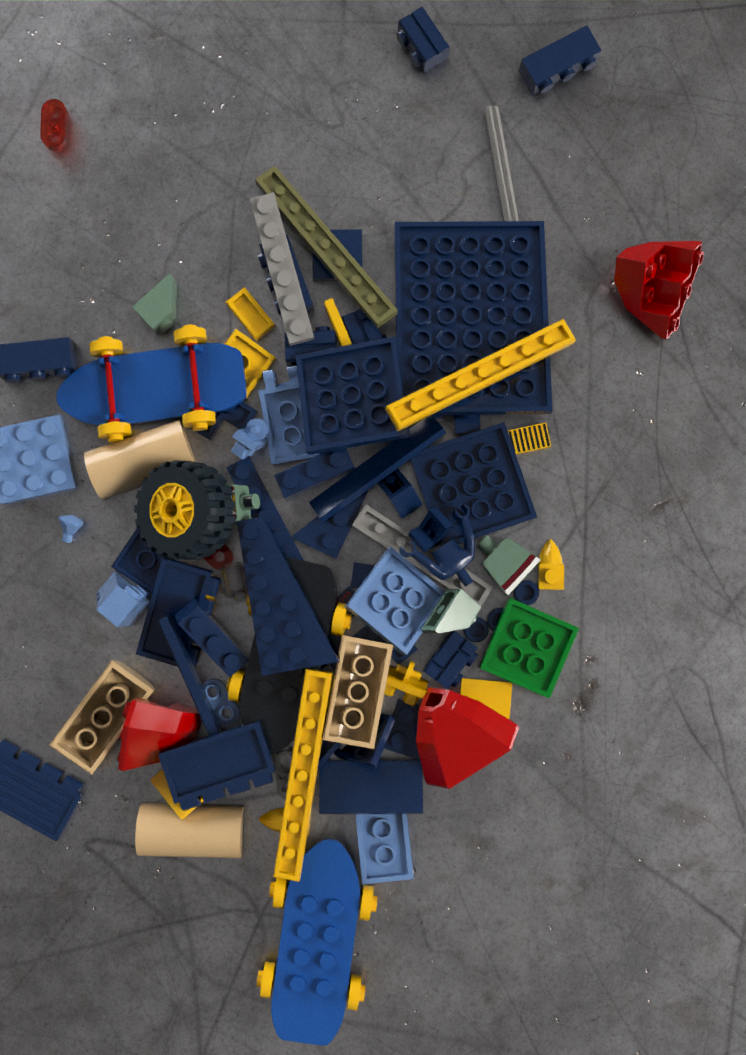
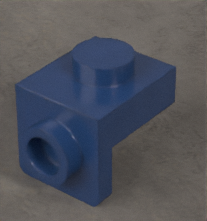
(431, 530)

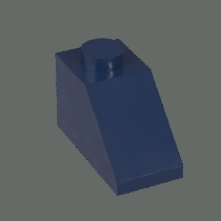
(400, 493)

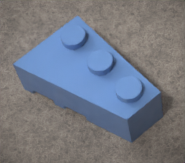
(122, 601)

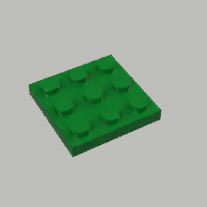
(528, 647)

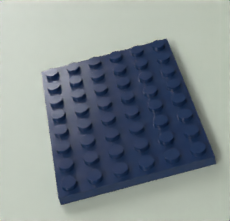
(466, 296)

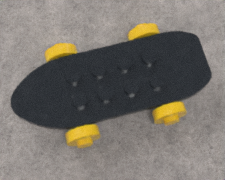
(277, 696)

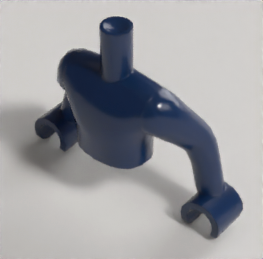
(450, 557)

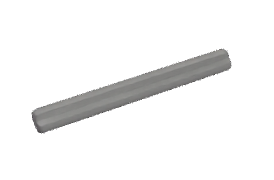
(501, 164)

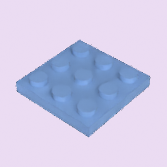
(35, 460)
(395, 601)

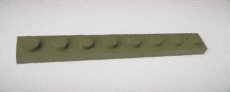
(327, 248)

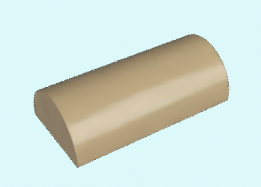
(127, 462)
(357, 692)
(98, 718)
(204, 833)

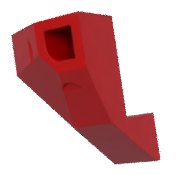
(657, 281)
(154, 729)
(459, 737)

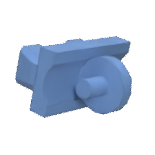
(250, 438)

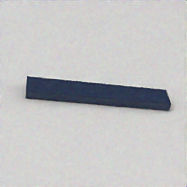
(376, 468)
(189, 675)

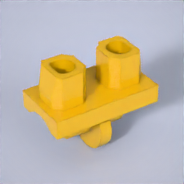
(408, 681)

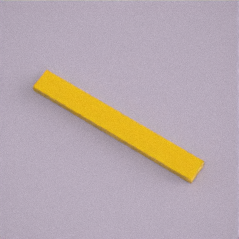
(479, 375)
(302, 774)

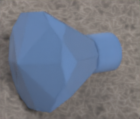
(70, 525)

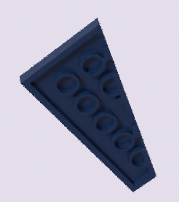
(281, 615)

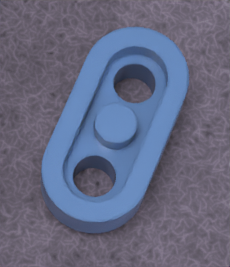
(221, 702)

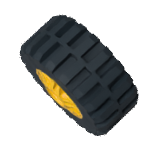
(184, 510)

